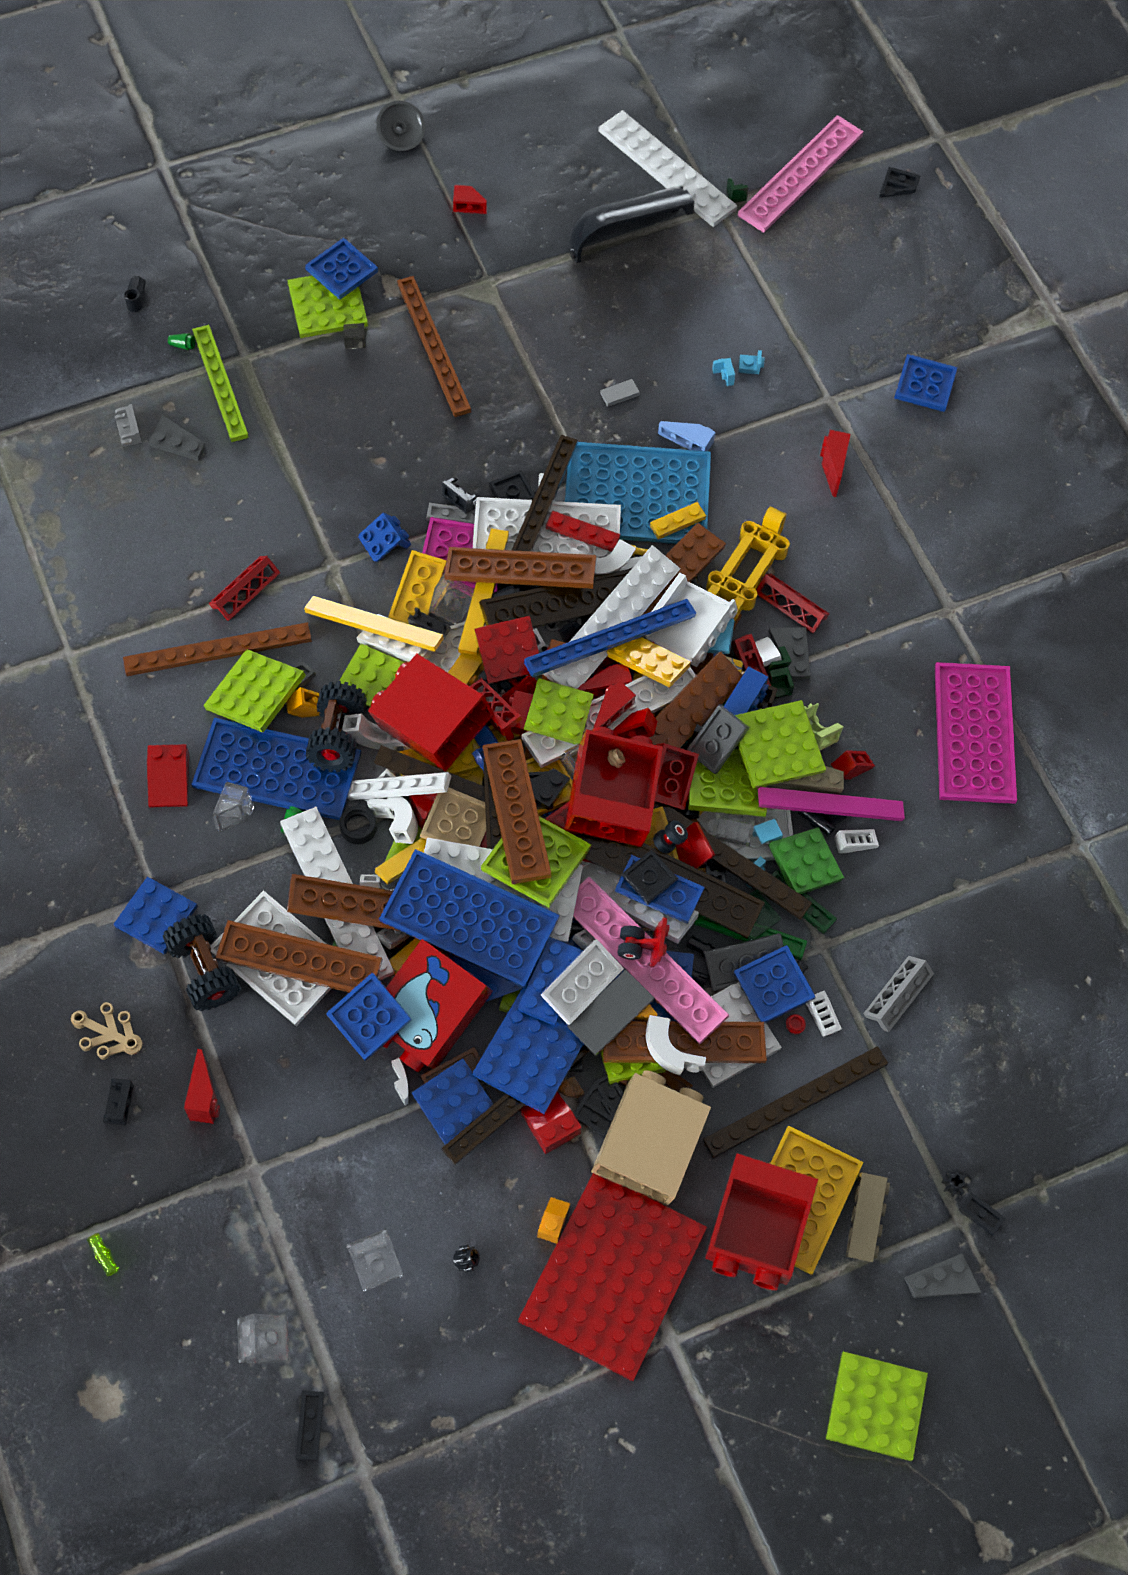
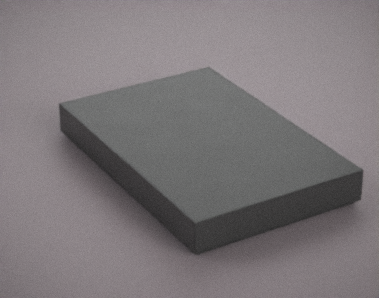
(718, 738)

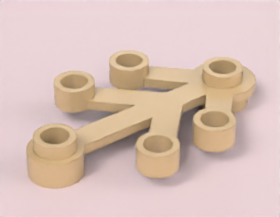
(108, 1034)

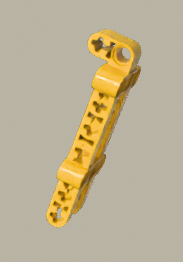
(763, 538)

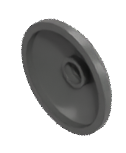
(401, 115)

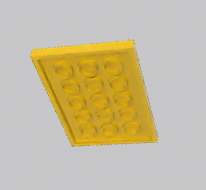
(835, 1177)

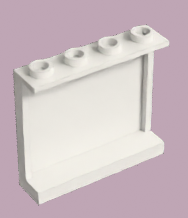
(696, 635)

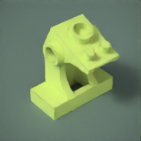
(824, 735)

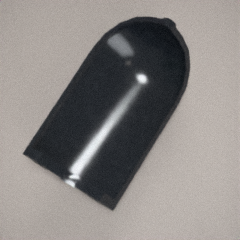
(625, 211)

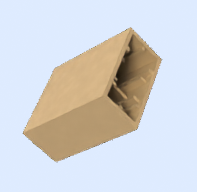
(652, 1137)

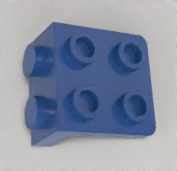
(383, 536)

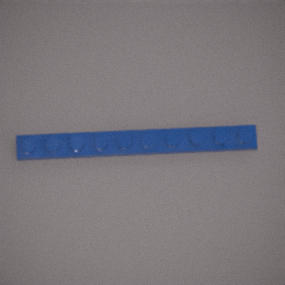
(609, 638)

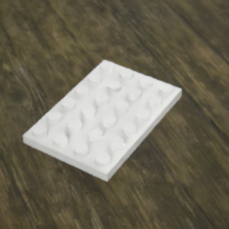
(287, 995)

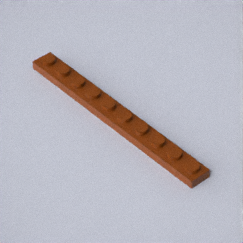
(434, 346)
(216, 649)

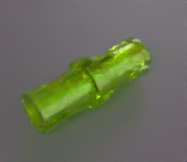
(102, 1254)

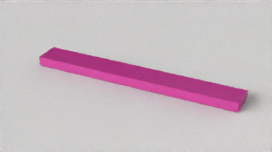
(830, 804)

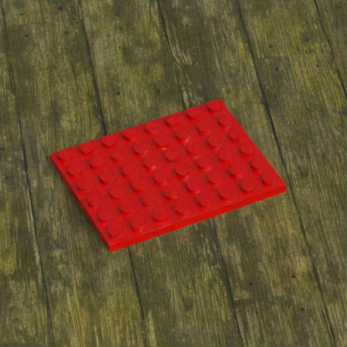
(612, 1275)

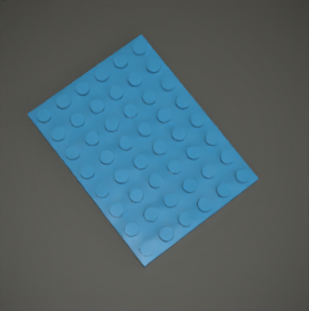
(641, 480)

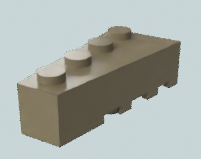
(828, 782)
(867, 1217)

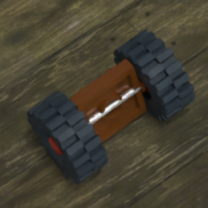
(330, 745)
(193, 938)

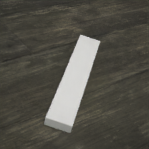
(399, 786)

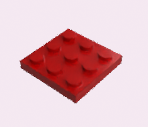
(505, 647)

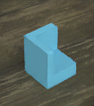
(767, 831)

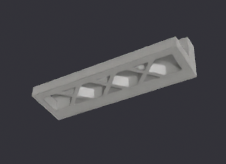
(903, 993)

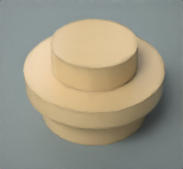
(616, 758)

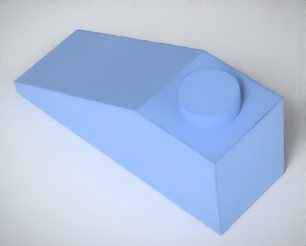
(688, 435)

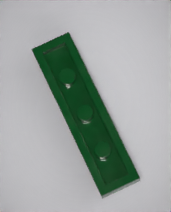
(816, 914)

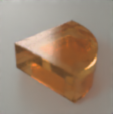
(571, 1088)

